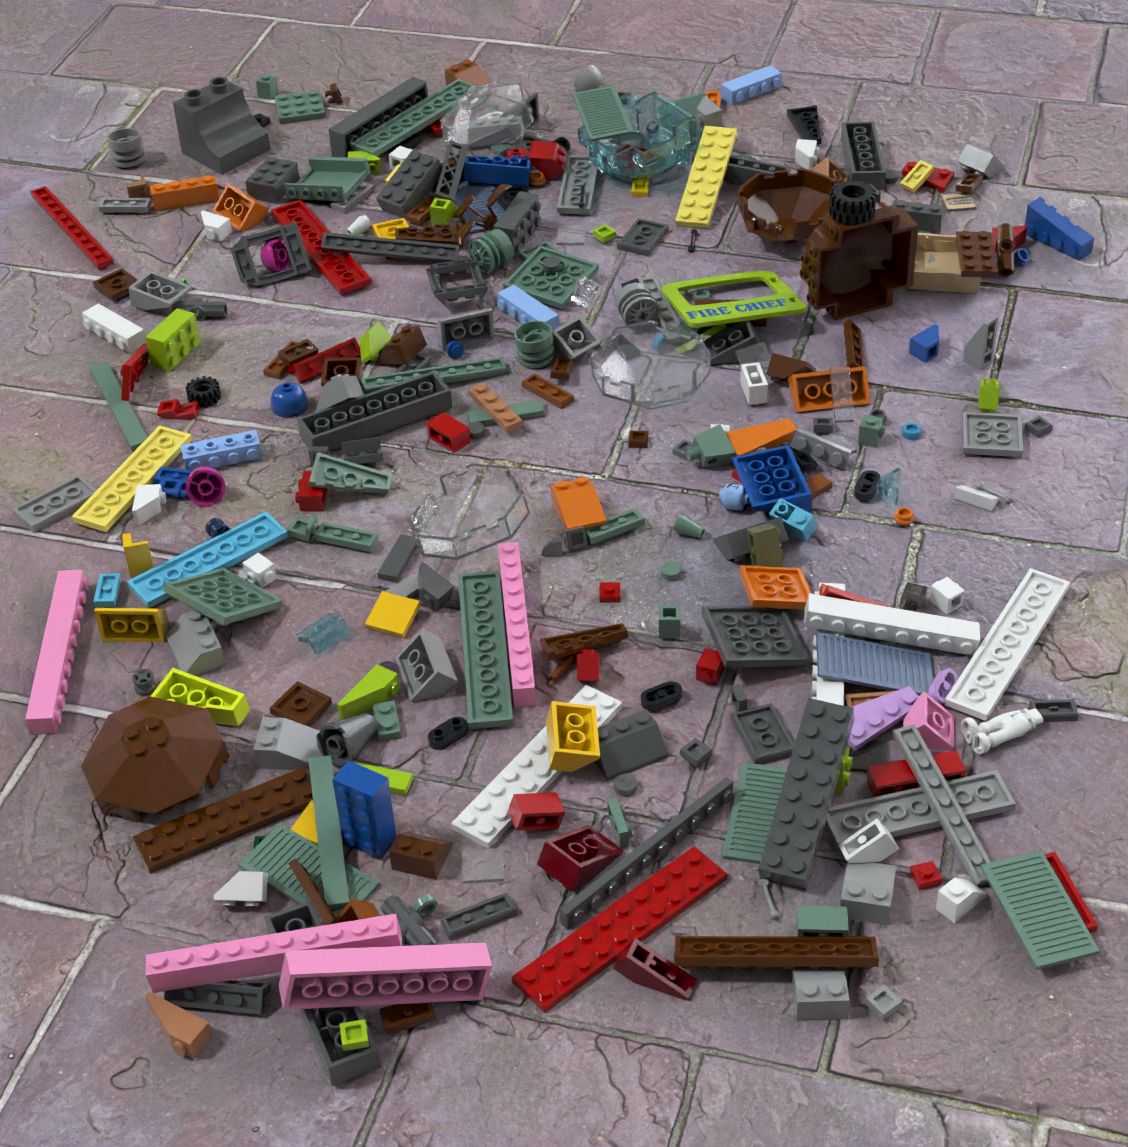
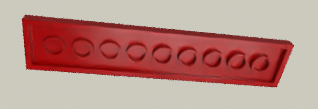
(336, 267)
(604, 937)

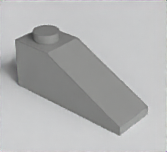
(980, 348)

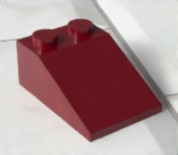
(577, 856)

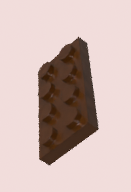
(976, 254)

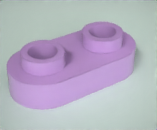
(942, 685)

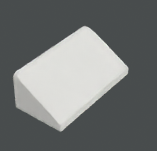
(975, 497)

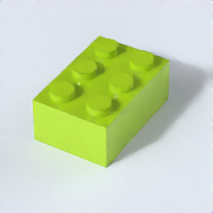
(172, 339)

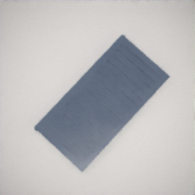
(482, 193)
(872, 664)

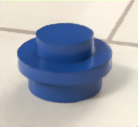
(1021, 256)
(455, 349)

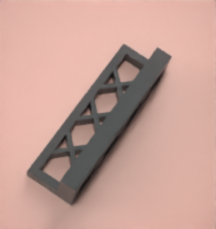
(455, 172)
(224, 996)

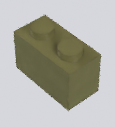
(765, 546)

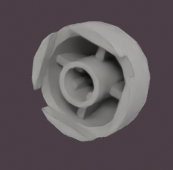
(589, 80)

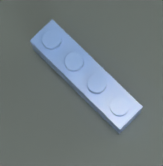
(751, 85)
(524, 307)

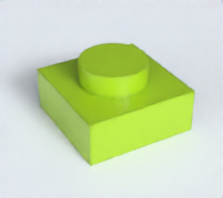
(604, 233)
(354, 1035)

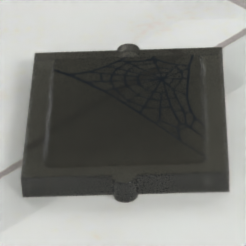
(868, 755)

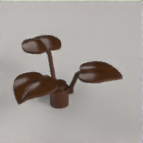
(489, 220)

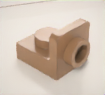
(138, 189)

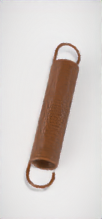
(561, 668)

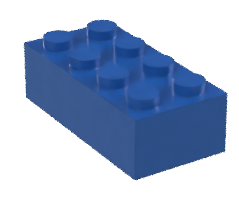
(364, 809)

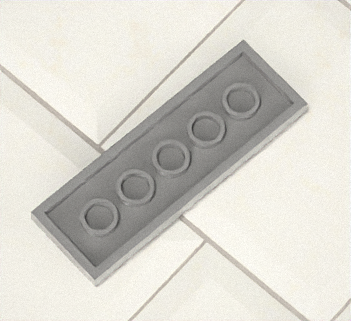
(577, 173)

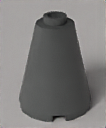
(345, 737)

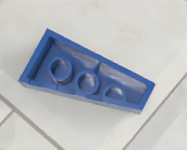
(497, 170)
(1056, 230)

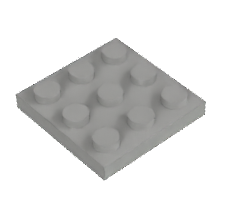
(992, 434)

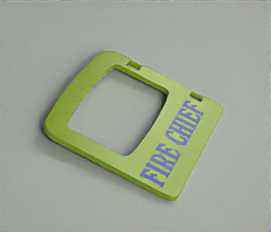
(780, 304)

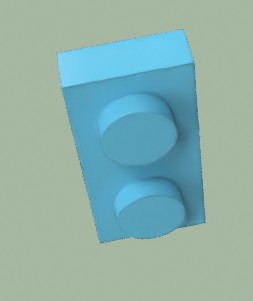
(107, 590)

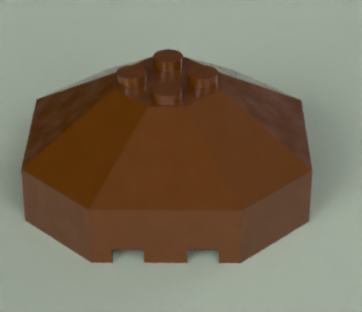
(785, 204)
(153, 757)

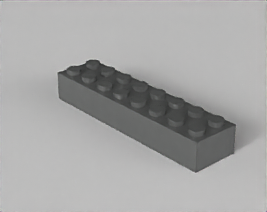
(375, 114)
(376, 412)
(806, 794)
(324, 1022)

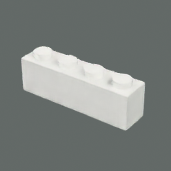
(114, 328)

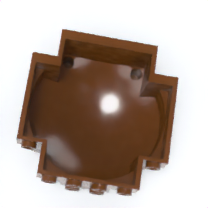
(859, 264)

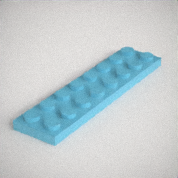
(211, 555)

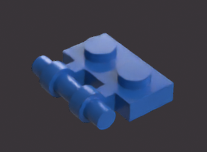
(173, 478)

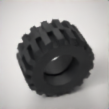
(852, 202)

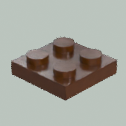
(115, 284)
(301, 704)

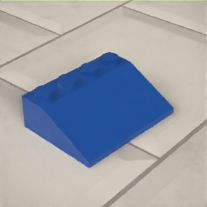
(773, 476)

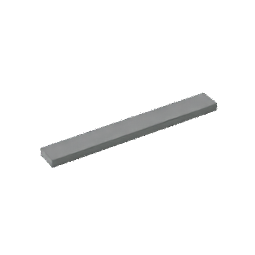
(943, 802)

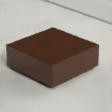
(638, 439)

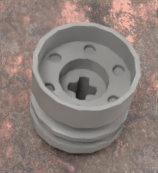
(126, 147)
(636, 304)

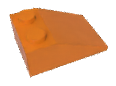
(577, 503)

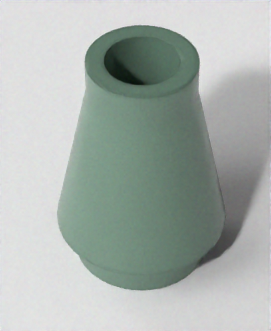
(688, 527)

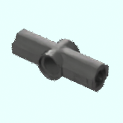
(202, 308)
(410, 923)

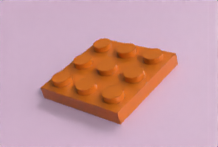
(775, 587)

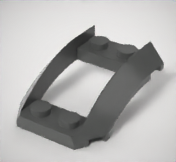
(294, 246)
(452, 294)

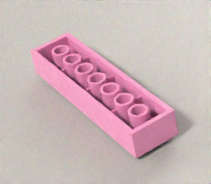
(384, 975)

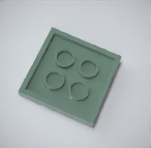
(299, 106)

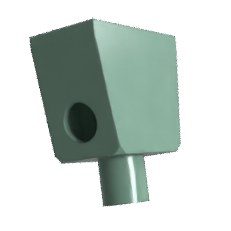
(712, 448)

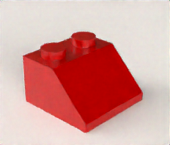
(548, 158)

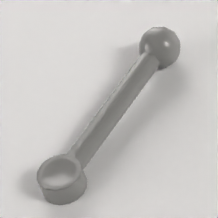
(980, 485)
(764, 884)

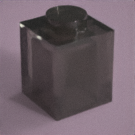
(913, 597)

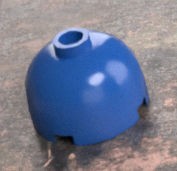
(288, 400)

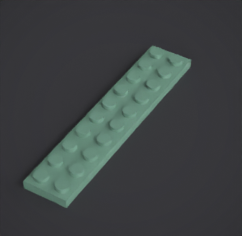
(411, 120)
(485, 650)

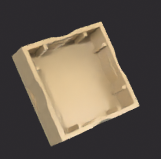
(944, 271)

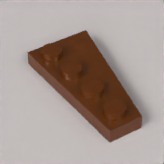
(443, 234)
(575, 642)

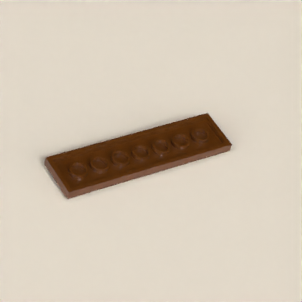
(224, 820)
(775, 952)

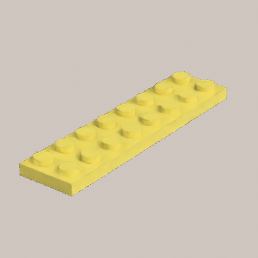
(706, 177)
(140, 468)

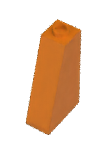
(764, 435)

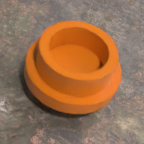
(537, 179)
(904, 516)

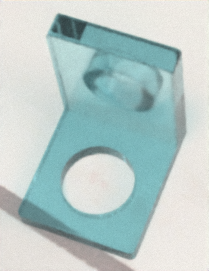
(890, 482)

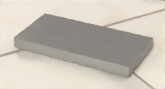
(54, 503)

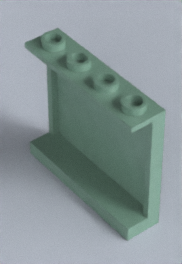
(329, 179)

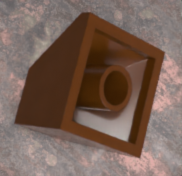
(783, 367)

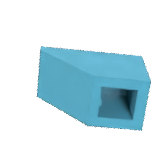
(795, 520)

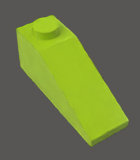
(988, 394)
(374, 688)

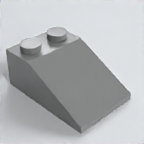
(156, 291)
(285, 744)
(868, 891)
(820, 993)

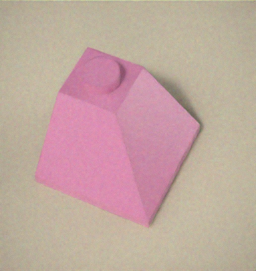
(932, 722)

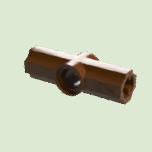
(1005, 257)

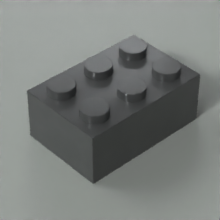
(269, 179)

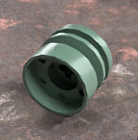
(491, 250)
(534, 344)

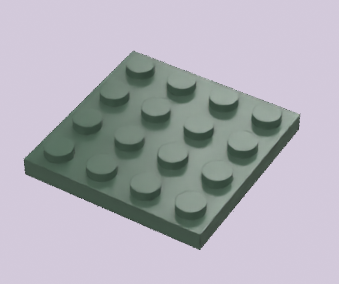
(551, 287)
(222, 596)

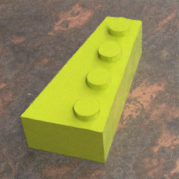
(223, 704)

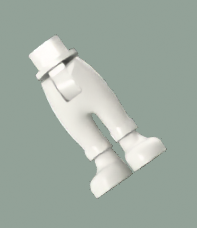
(999, 729)

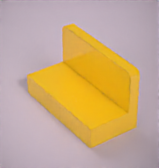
(137, 556)

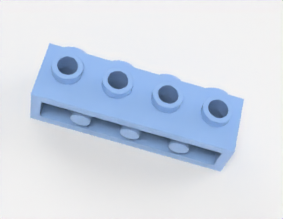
(222, 451)

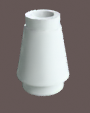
(359, 226)

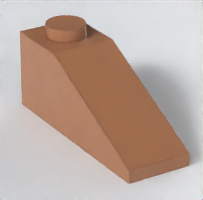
(183, 1029)

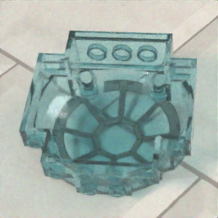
(657, 126)

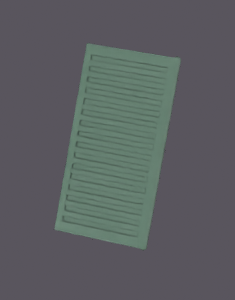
(602, 113)
(753, 811)
(282, 847)
(1039, 910)

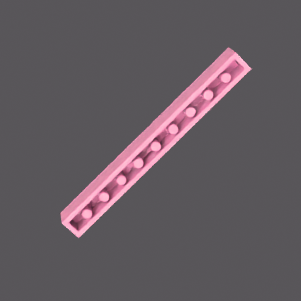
(516, 625)
(57, 653)
(263, 953)

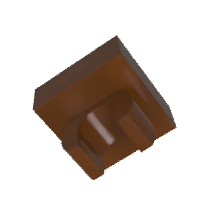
(335, 93)

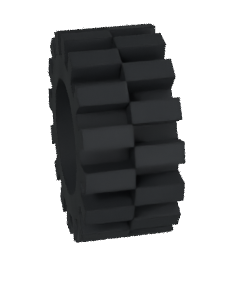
(204, 391)

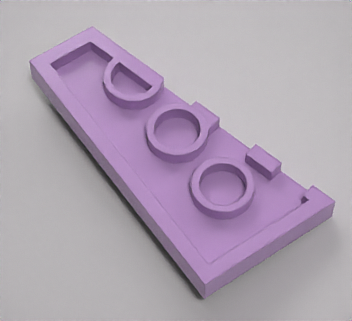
(879, 715)

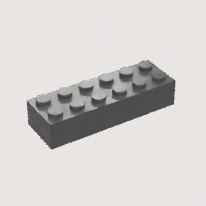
(863, 153)

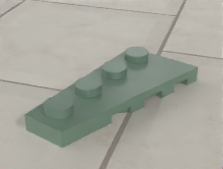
(345, 475)

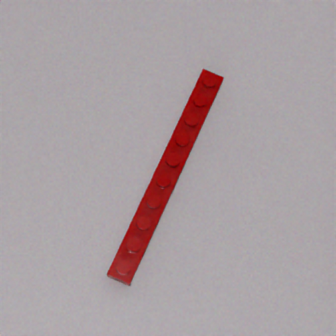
(72, 228)

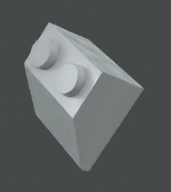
(979, 162)
(574, 338)
(339, 390)

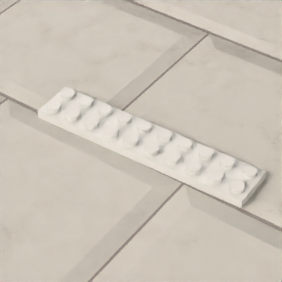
(1007, 644)
(528, 772)

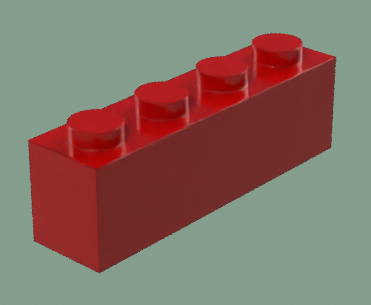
(898, 776)

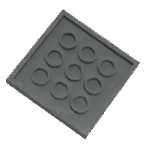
(754, 636)

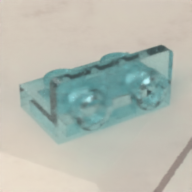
(324, 632)

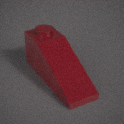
(654, 971)

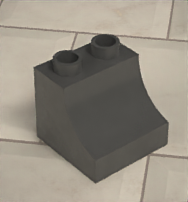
(218, 126)

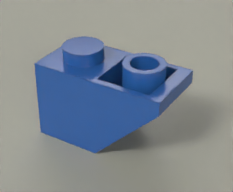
(925, 344)

